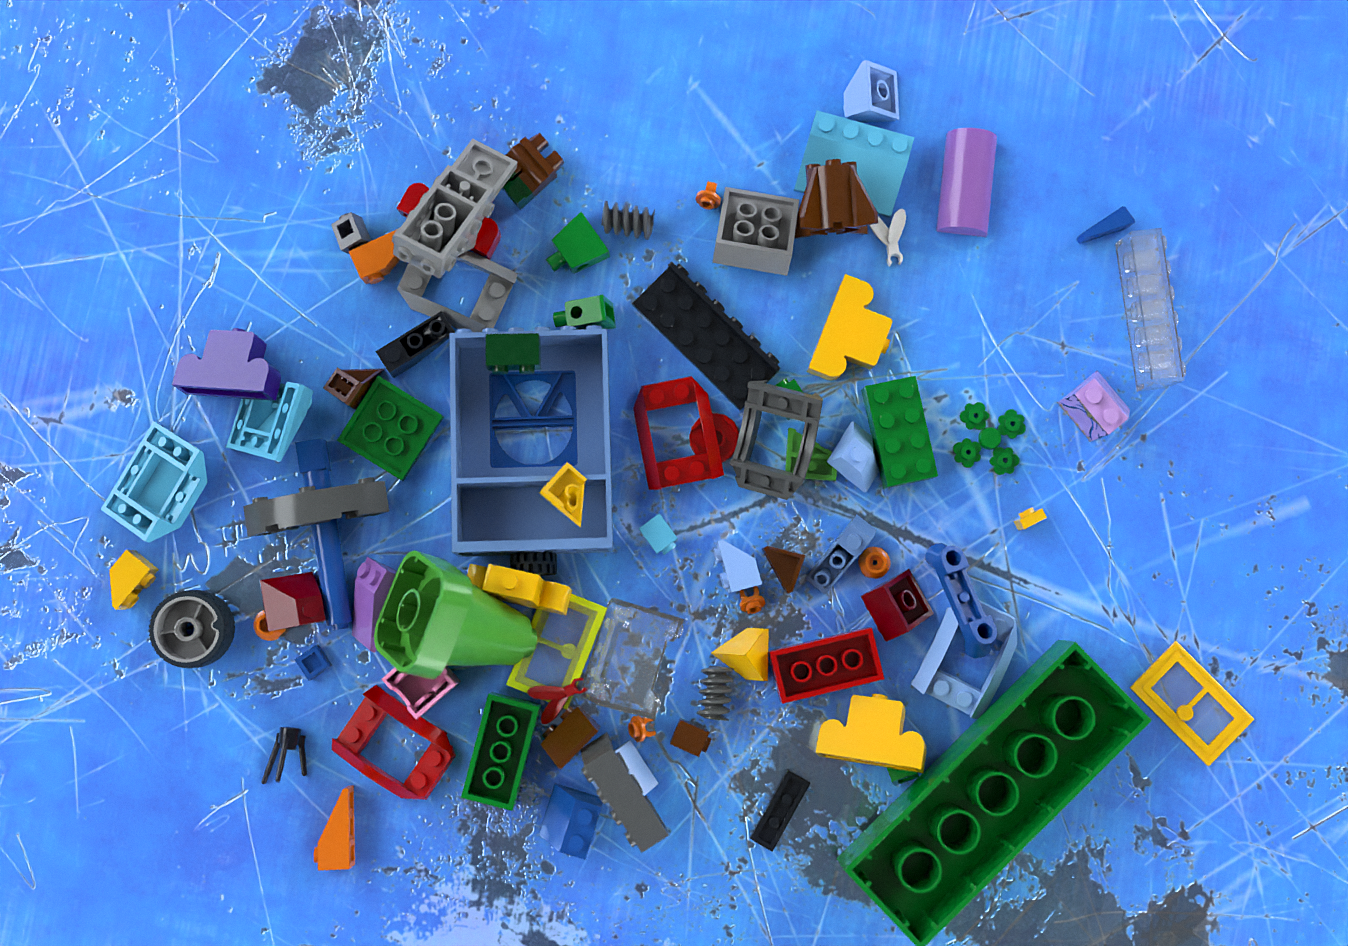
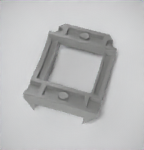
(487, 306)

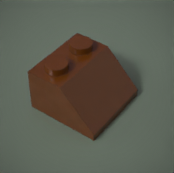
(569, 736)

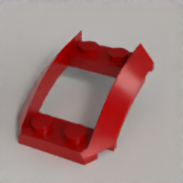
(680, 469)
(364, 725)

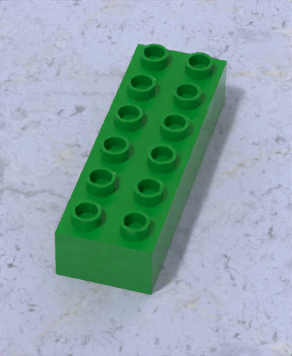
(993, 791)

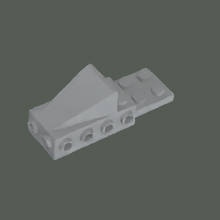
(453, 210)

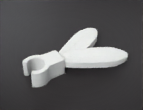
(892, 235)

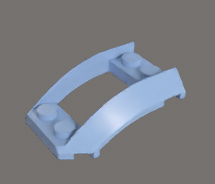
(953, 690)

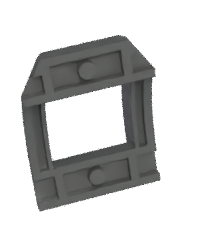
(782, 403)

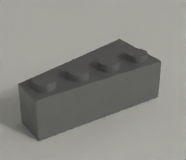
(622, 793)

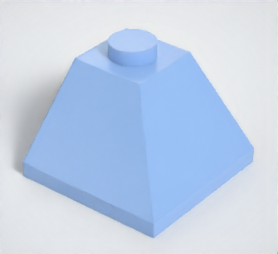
(872, 94)

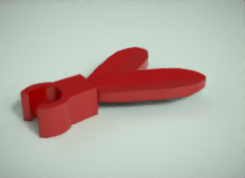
(558, 698)

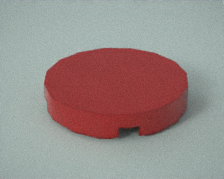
(726, 433)

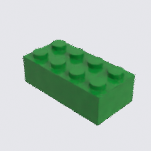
(899, 432)
(501, 751)

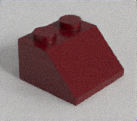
(897, 605)

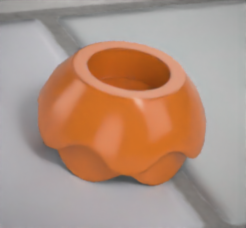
(866, 562)
(261, 631)

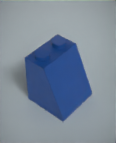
(570, 820)

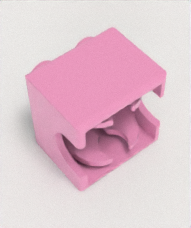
(420, 692)

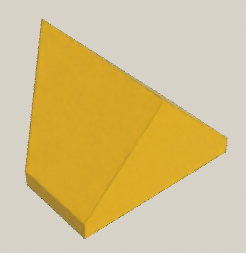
(566, 492)
(747, 653)

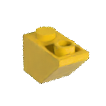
(129, 577)

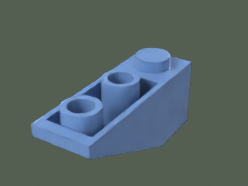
(841, 554)

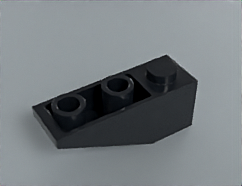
(415, 344)

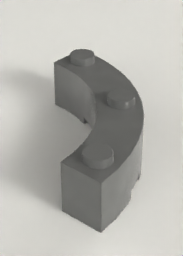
(315, 506)

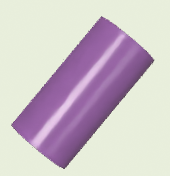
(967, 182)

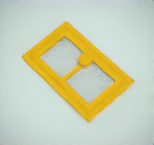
(1191, 703)

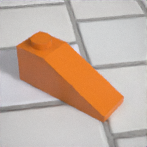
(375, 259)
(337, 843)

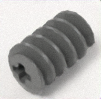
(627, 220)
(715, 692)

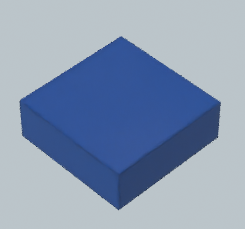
(313, 662)

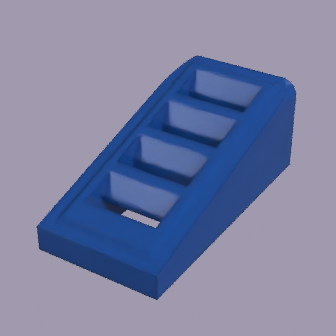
(1115, 222)

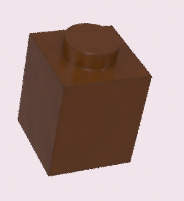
(690, 737)

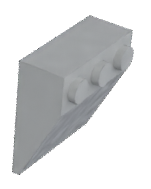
(756, 231)

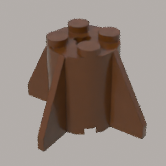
(834, 201)

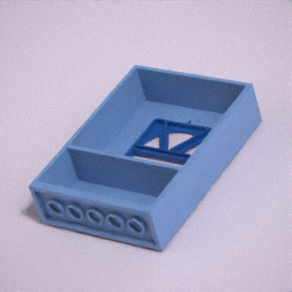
(498, 498)

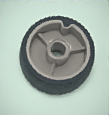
(212, 629)

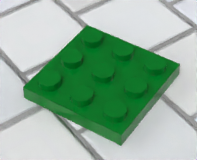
(390, 428)

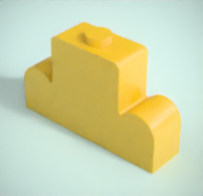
(850, 332)
(521, 588)
(873, 736)

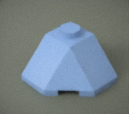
(855, 457)

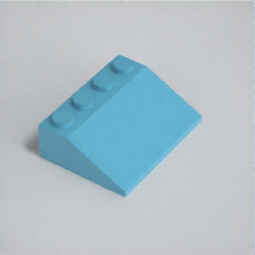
(877, 151)

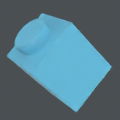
(659, 535)

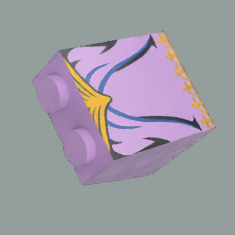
(1095, 407)

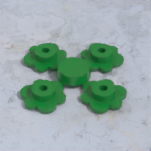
(989, 438)

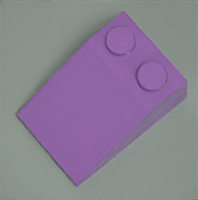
(370, 593)

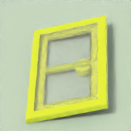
(560, 647)

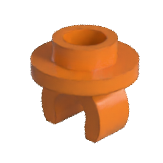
(708, 198)
(753, 603)
(638, 730)

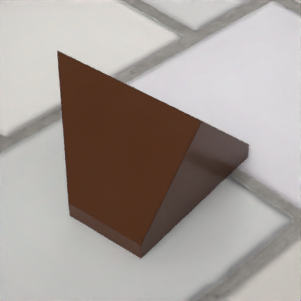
(352, 384)
(785, 566)

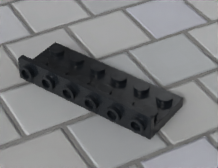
(705, 334)

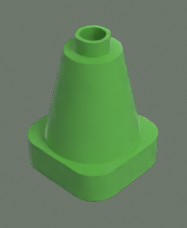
(445, 620)

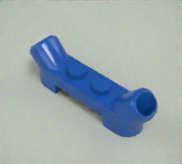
(976, 627)

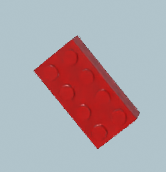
(826, 665)

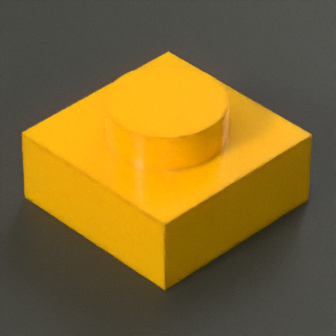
(1029, 517)

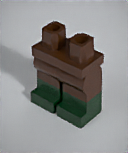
(532, 169)

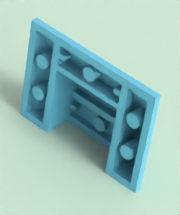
(269, 426)
(158, 485)

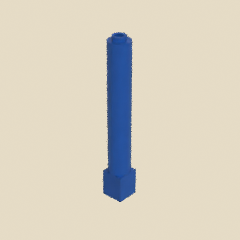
(315, 467)

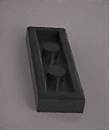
(779, 810)

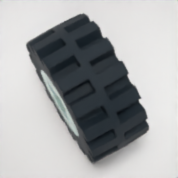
(535, 562)

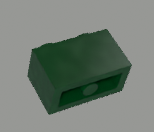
(513, 352)

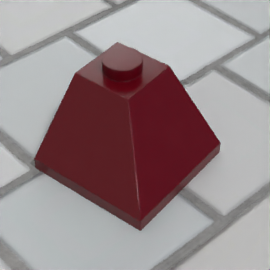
(291, 601)

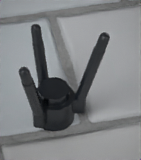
(286, 739)

